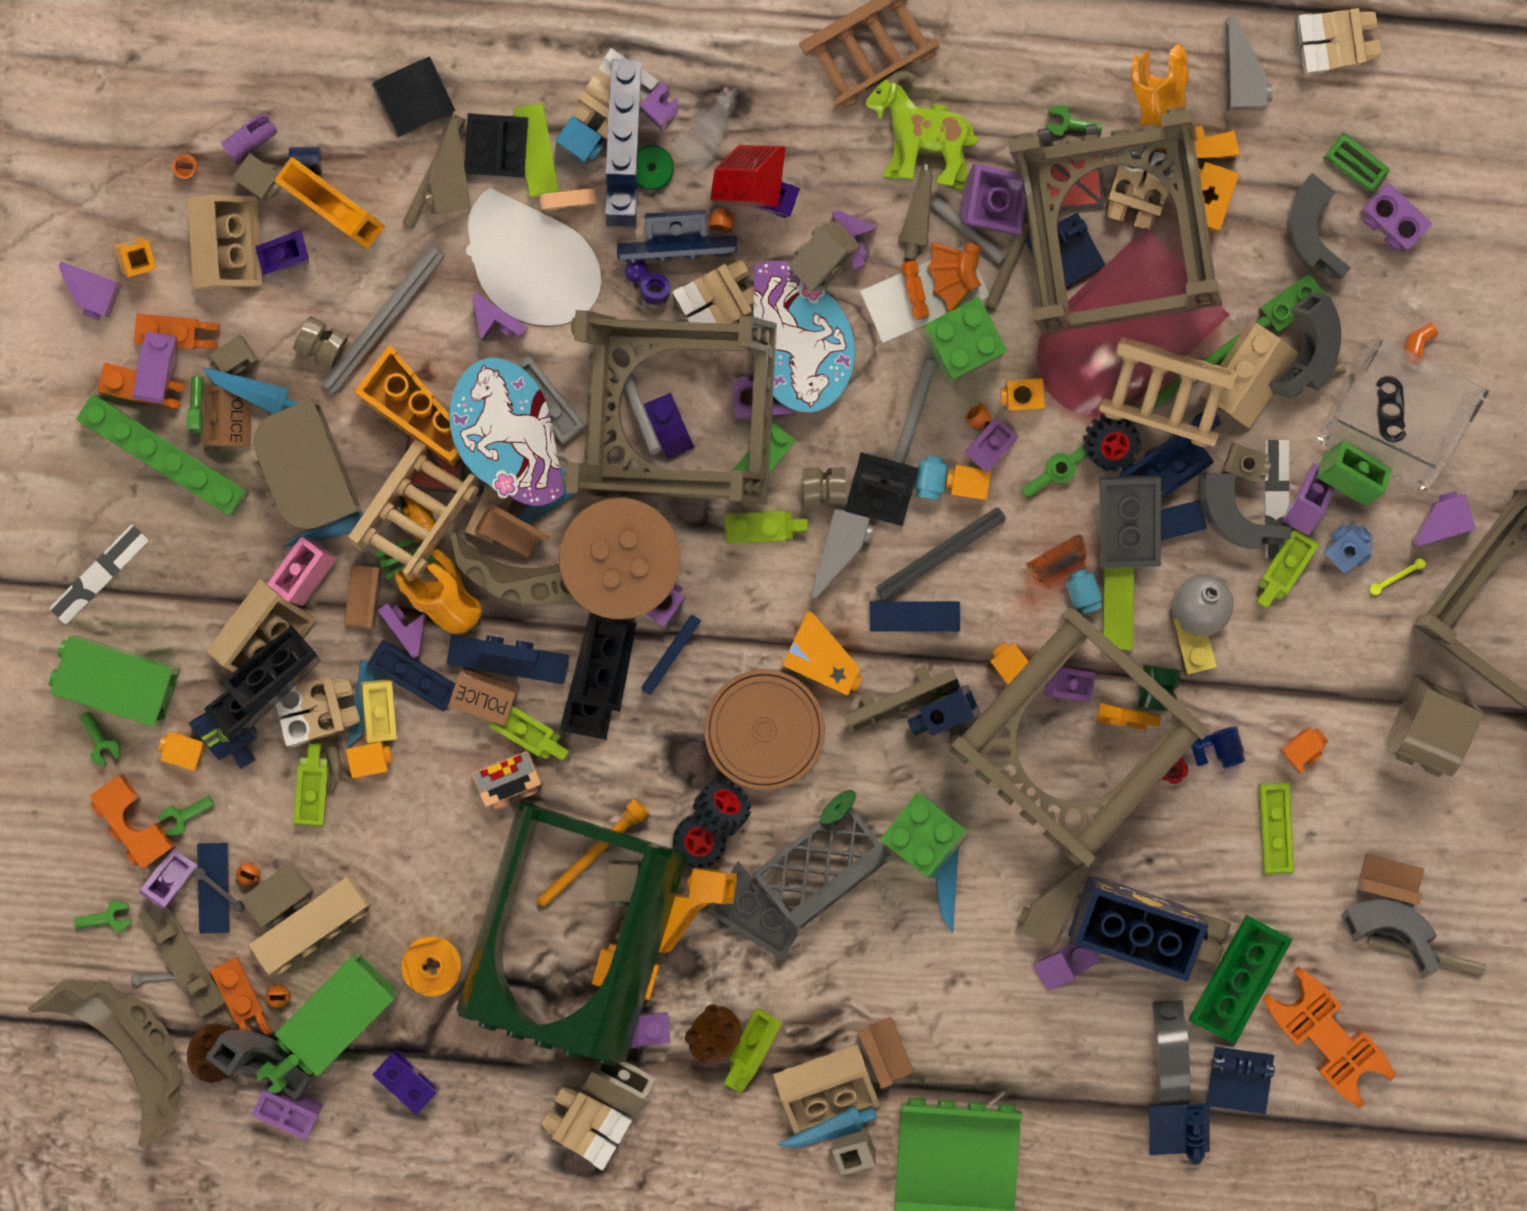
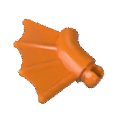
(954, 272)

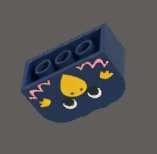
(1138, 928)

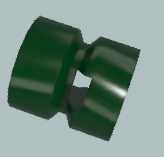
(1166, 678)

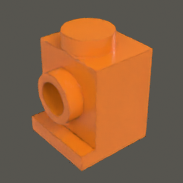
(1304, 748)

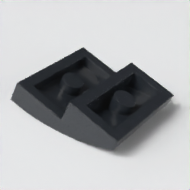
(413, 97)
(495, 145)
(881, 489)

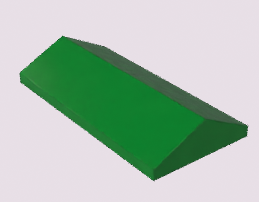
(1240, 979)

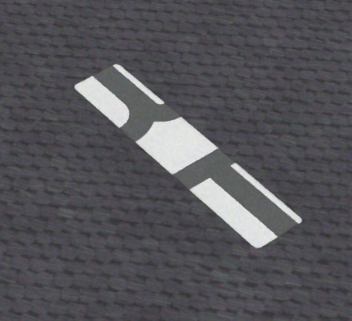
(1276, 488)
(98, 574)

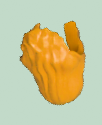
(1159, 94)
(444, 598)

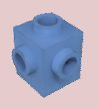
(1349, 546)

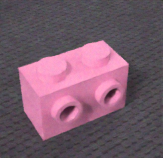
(302, 571)

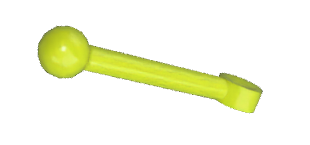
(1376, 588)

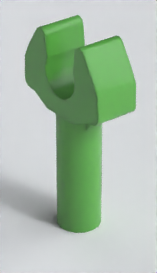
(1068, 122)
(195, 414)
(99, 741)
(185, 814)
(105, 917)
(277, 1073)

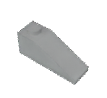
(1245, 76)
(842, 542)

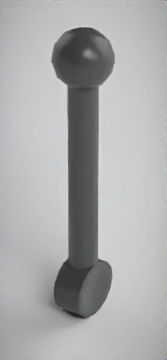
(200, 873)

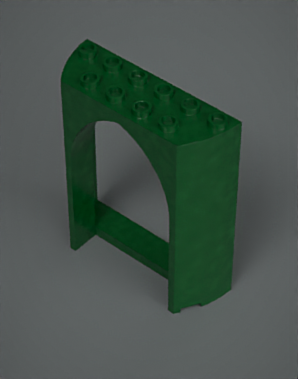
(609, 1019)

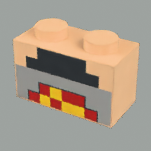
(508, 779)

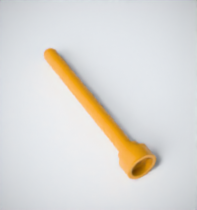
(633, 815)

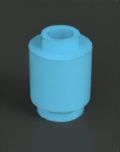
(931, 478)
(1084, 591)

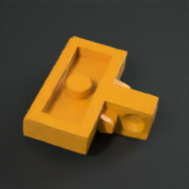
(1120, 716)

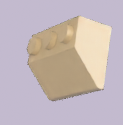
(224, 241)
(1258, 360)
(255, 625)
(825, 1088)

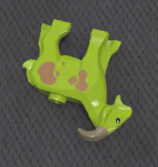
(923, 130)

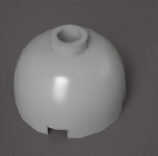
(1202, 605)

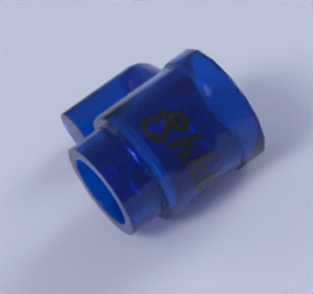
(1226, 746)

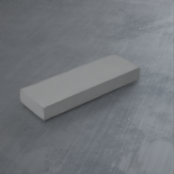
(563, 417)

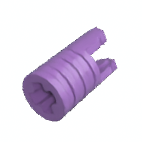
(249, 137)

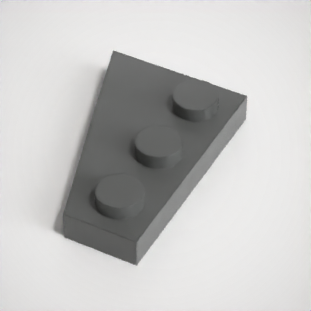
(755, 915)

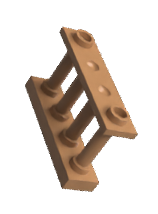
(843, 30)

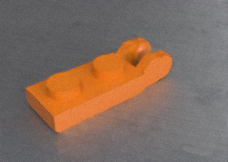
(182, 328)
(120, 382)
(239, 995)

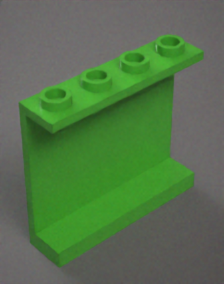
(957, 1156)

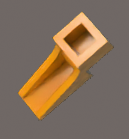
(329, 203)
(705, 888)

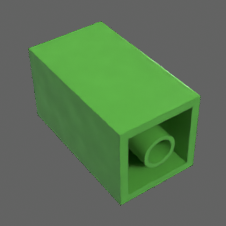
(963, 340)
(114, 680)
(925, 835)
(336, 1014)

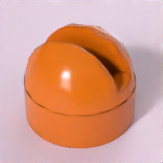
(184, 172)
(721, 220)
(977, 417)
(250, 868)
(278, 989)

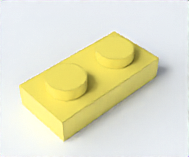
(1195, 650)
(378, 710)

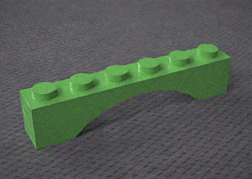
(162, 455)

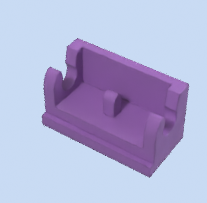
(658, 108)
(287, 1114)

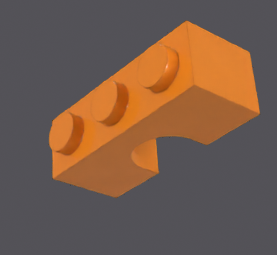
(113, 803)

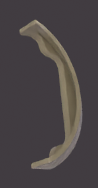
(508, 582)
(137, 1037)

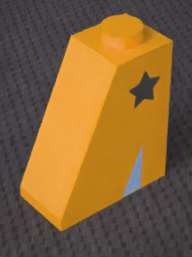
(822, 658)

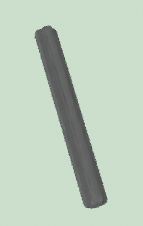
(940, 553)

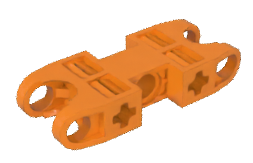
(1345, 1055)

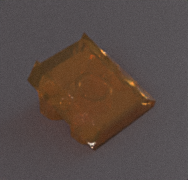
(1058, 561)

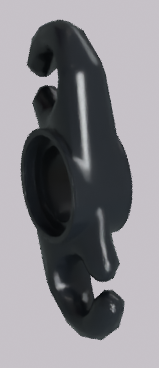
(1395, 398)

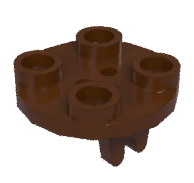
(724, 1025)
(198, 1050)

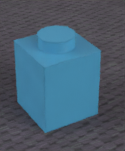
(580, 140)

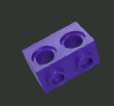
(405, 1081)

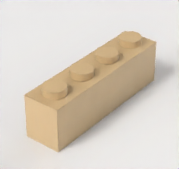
(310, 924)

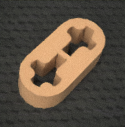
(568, 199)

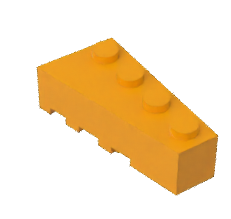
(406, 402)

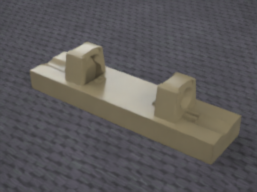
(901, 701)
(182, 959)

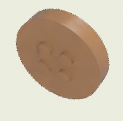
(619, 558)
(764, 729)

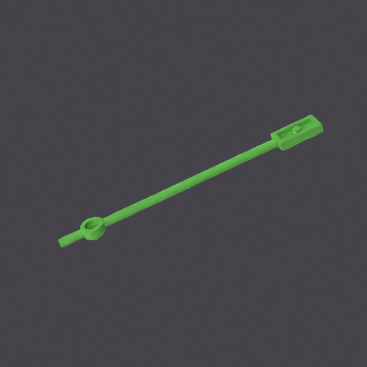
(1276, 314)

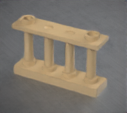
(1162, 362)
(399, 485)

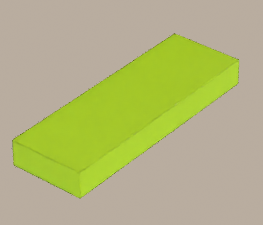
(539, 159)
(1118, 606)
(1276, 828)

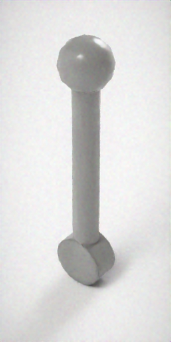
(137, 979)

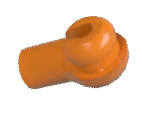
(1416, 340)

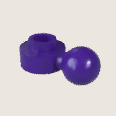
(638, 272)

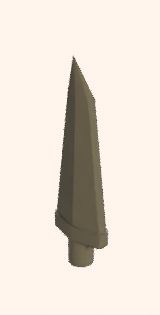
(917, 219)

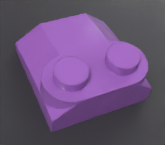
(993, 199)

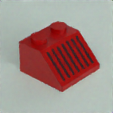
(750, 176)

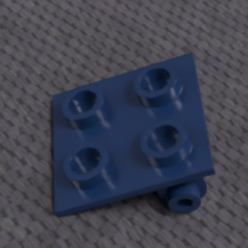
(1077, 249)
(1240, 1080)
(1180, 1130)

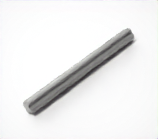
(382, 320)

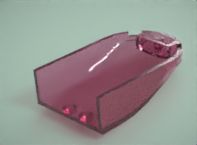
(1083, 364)

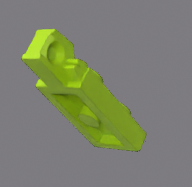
(762, 526)
(1286, 567)
(531, 734)
(311, 788)
(752, 1049)

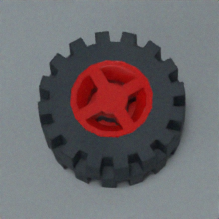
(1115, 452)
(721, 808)
(699, 852)

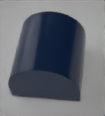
(309, 157)

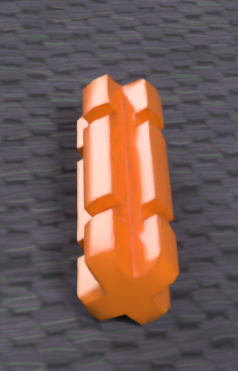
(915, 290)

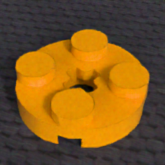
(422, 980)

